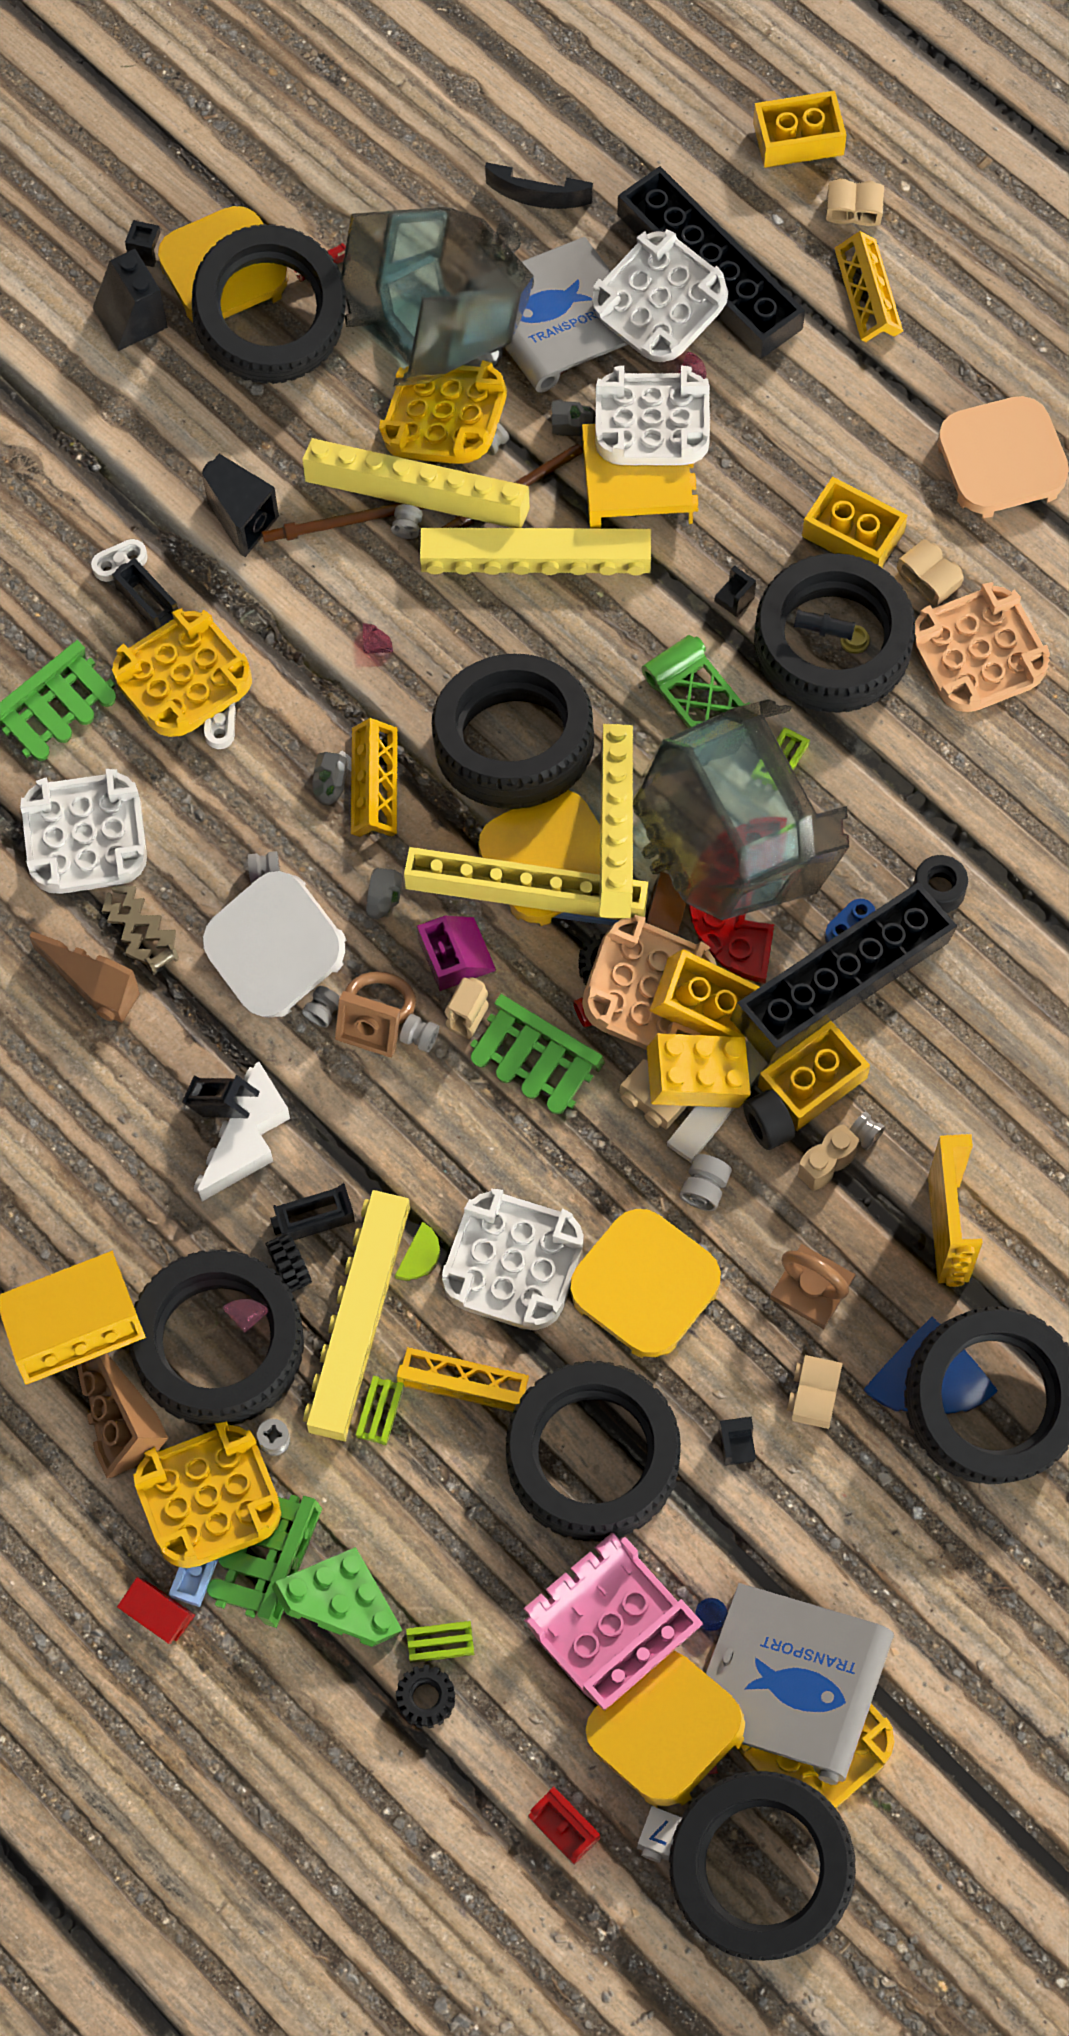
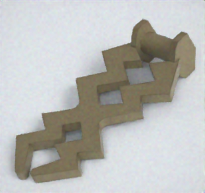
(165, 938)

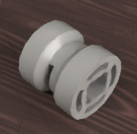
(261, 865)
(322, 1006)
(420, 1033)

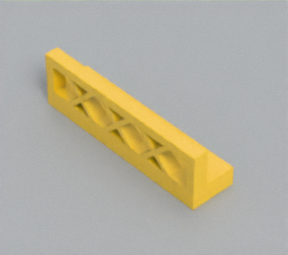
(874, 277)
(367, 775)
(461, 1387)

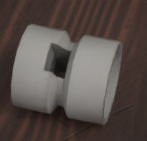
(704, 1185)

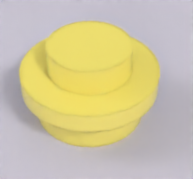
(859, 641)

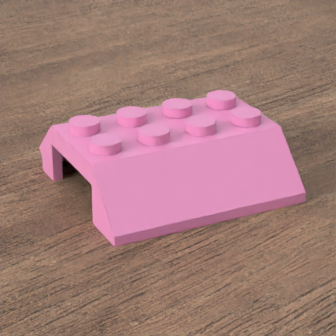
(609, 1621)

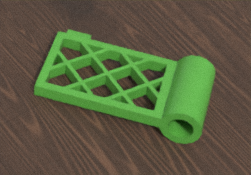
(678, 664)

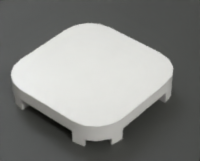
(660, 296)
(652, 417)
(84, 833)
(273, 944)
(513, 1260)

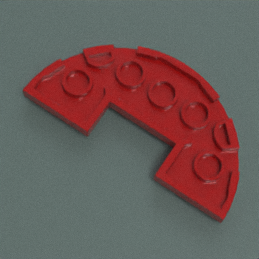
(736, 943)

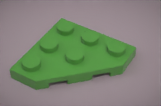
(339, 1598)

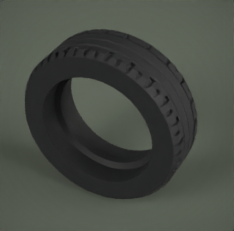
(277, 246)
(834, 577)
(507, 680)
(207, 1272)
(604, 1383)
(927, 1412)
(689, 1866)

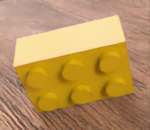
(799, 129)
(854, 523)
(699, 995)
(698, 1070)
(815, 1074)

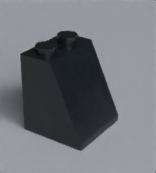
(129, 301)
(239, 501)

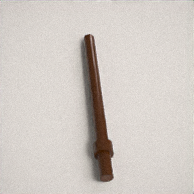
(529, 479)
(292, 531)

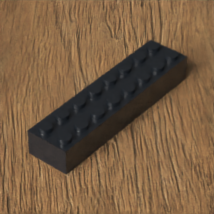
(756, 304)
(843, 972)

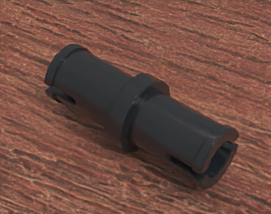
(824, 624)

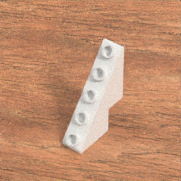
(241, 1144)

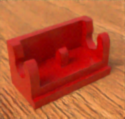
(155, 1610)
(564, 1825)

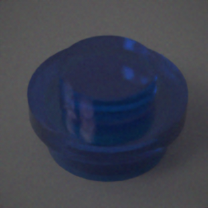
(711, 1613)

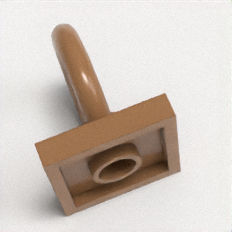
(369, 1022)
(811, 1285)

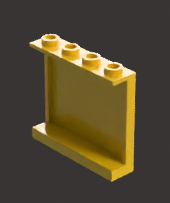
(634, 489)
(953, 1255)
(69, 1317)

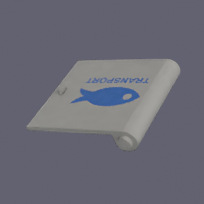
(560, 317)
(800, 1677)

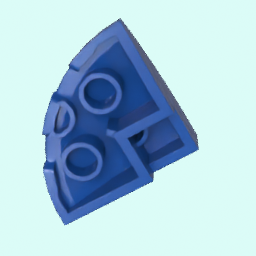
(963, 1384)

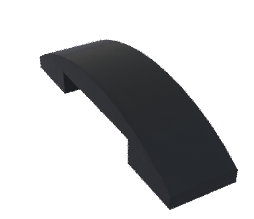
(538, 194)

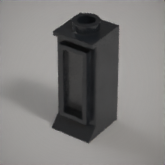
(132, 574)
(216, 1096)
(316, 1224)

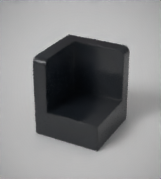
(143, 238)
(736, 592)
(737, 1440)

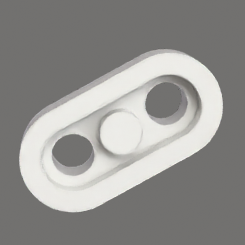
(116, 556)
(223, 724)

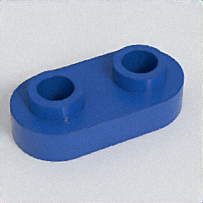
(848, 917)

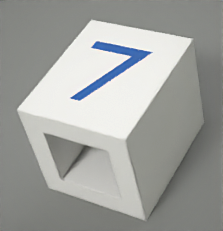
(658, 1834)

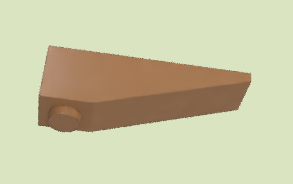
(101, 982)
(121, 1416)

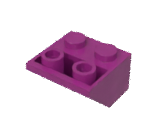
(454, 950)

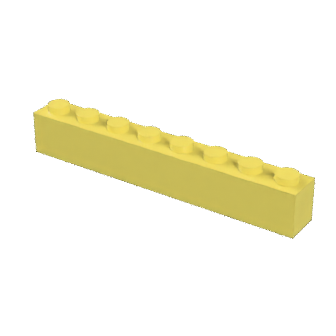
(416, 483)
(535, 550)
(616, 821)
(511, 883)
(358, 1315)

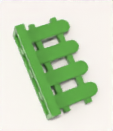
(51, 678)
(551, 1055)
(292, 1550)

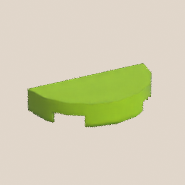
(421, 1255)

